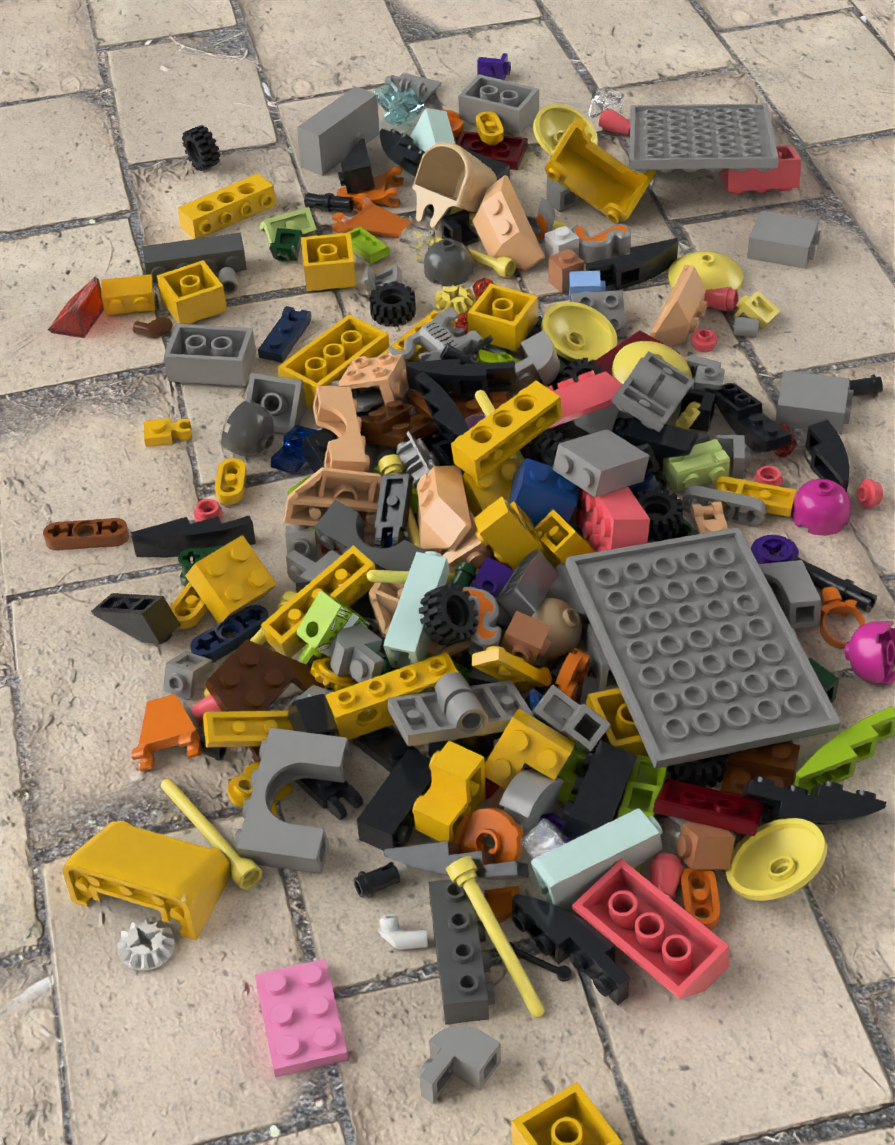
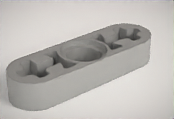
(734, 500)

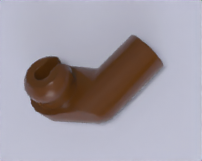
(153, 329)

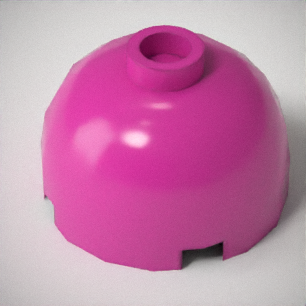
(821, 507)
(873, 652)

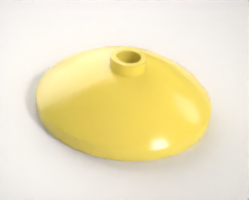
(553, 121)
(712, 267)
(578, 331)
(630, 355)
(777, 859)

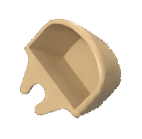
(448, 179)

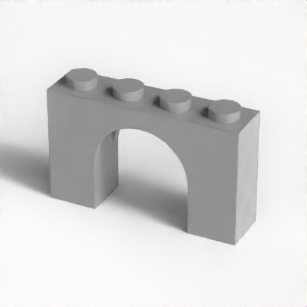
(794, 592)
(286, 758)

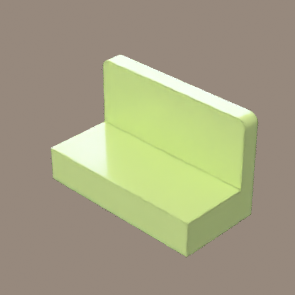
(296, 220)

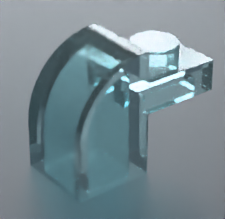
(398, 106)

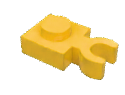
(163, 431)

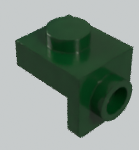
(286, 244)

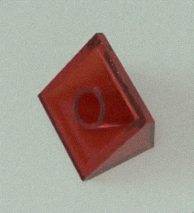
(80, 311)

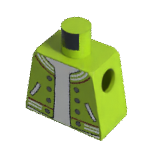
(322, 624)

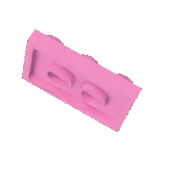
(301, 1017)

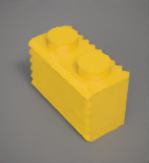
(128, 294)

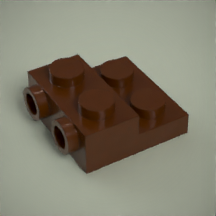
(391, 423)
(769, 761)

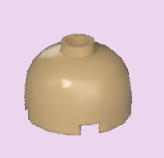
(564, 624)

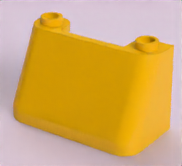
(596, 174)
(151, 872)

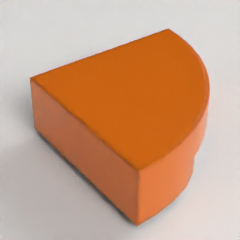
(501, 901)

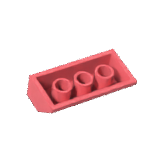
(586, 395)
(654, 931)

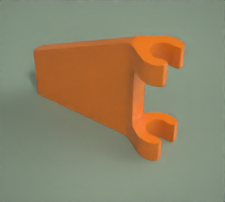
(380, 193)
(372, 219)
(164, 727)

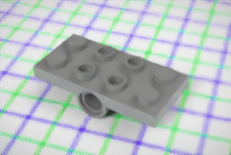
(652, 391)
(455, 710)

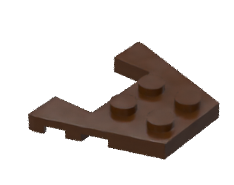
(255, 679)

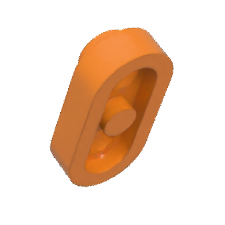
(702, 900)

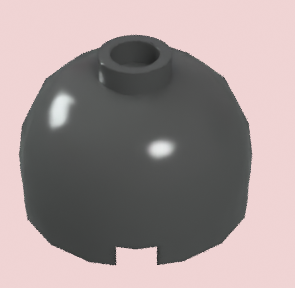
(448, 262)
(249, 430)

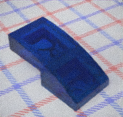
(289, 456)

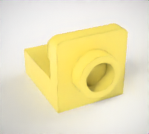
(757, 307)

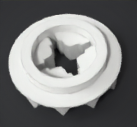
(137, 955)

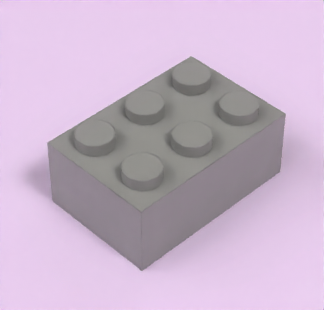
(511, 101)
(210, 354)

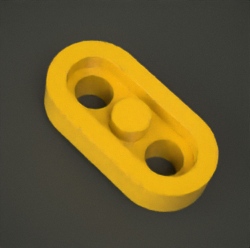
(489, 128)
(230, 481)
(188, 607)

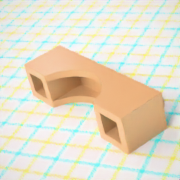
(337, 411)

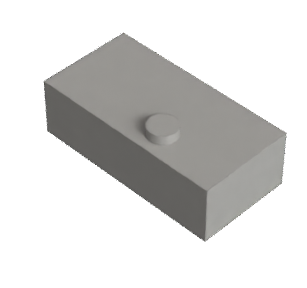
(336, 130)

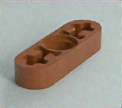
(106, 539)

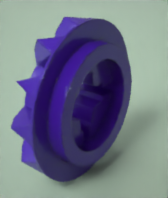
(773, 544)

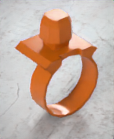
(831, 604)

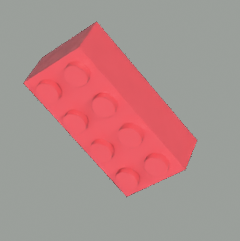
(612, 520)

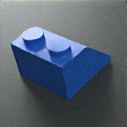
(541, 489)

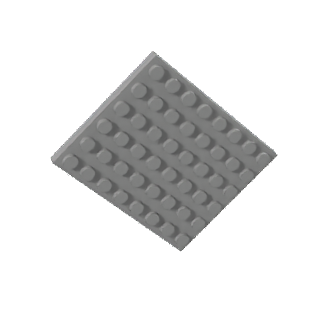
(701, 138)
(700, 647)

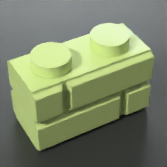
(699, 468)

